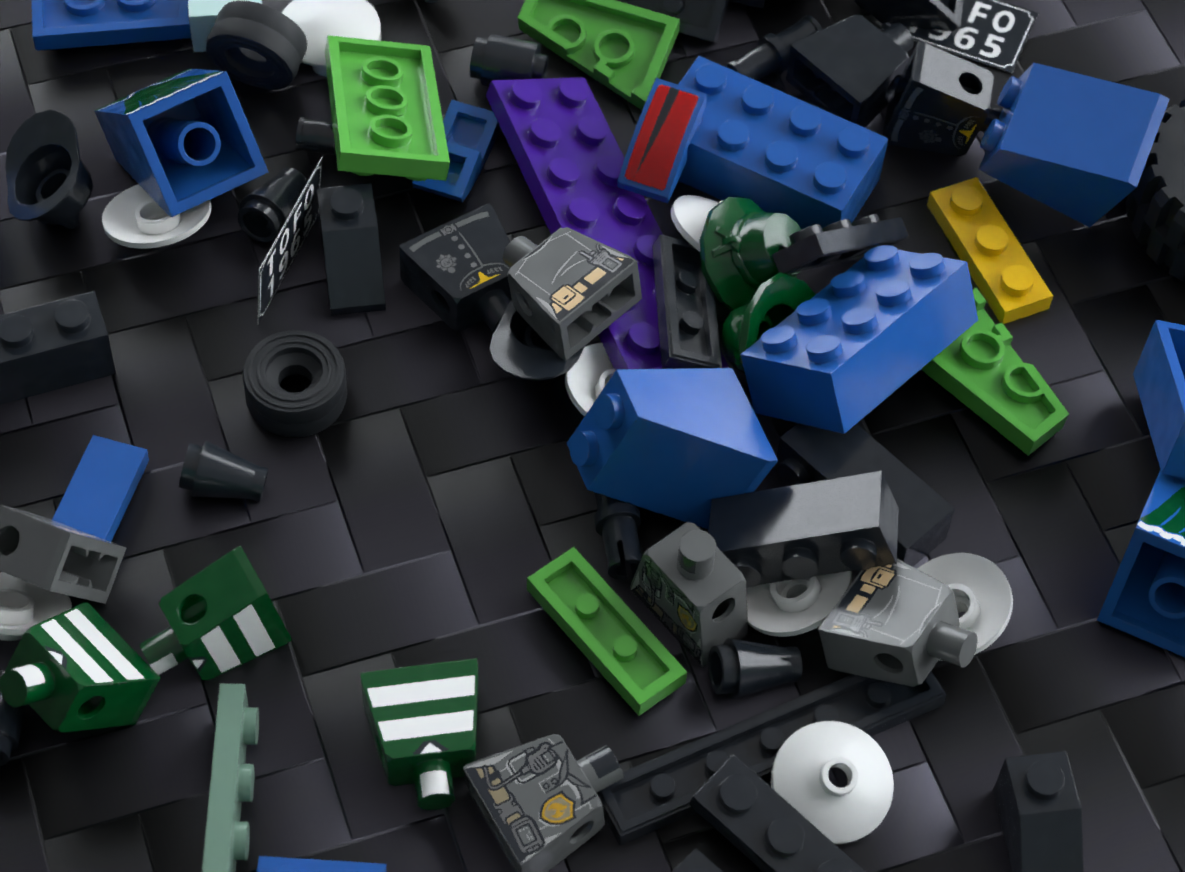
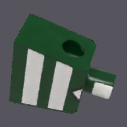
(217, 620)
(78, 673)
(424, 725)

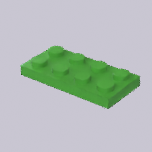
(385, 109)

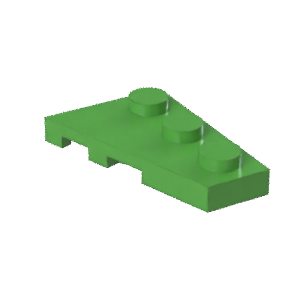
(606, 40)
(997, 384)

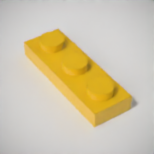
(991, 250)

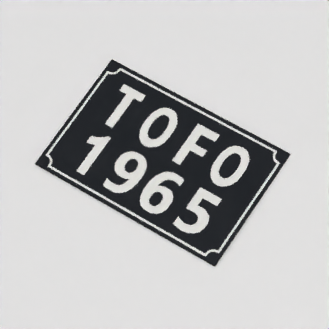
(988, 33)
(288, 242)

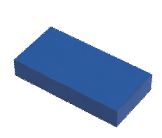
(102, 487)

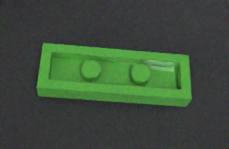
(606, 631)

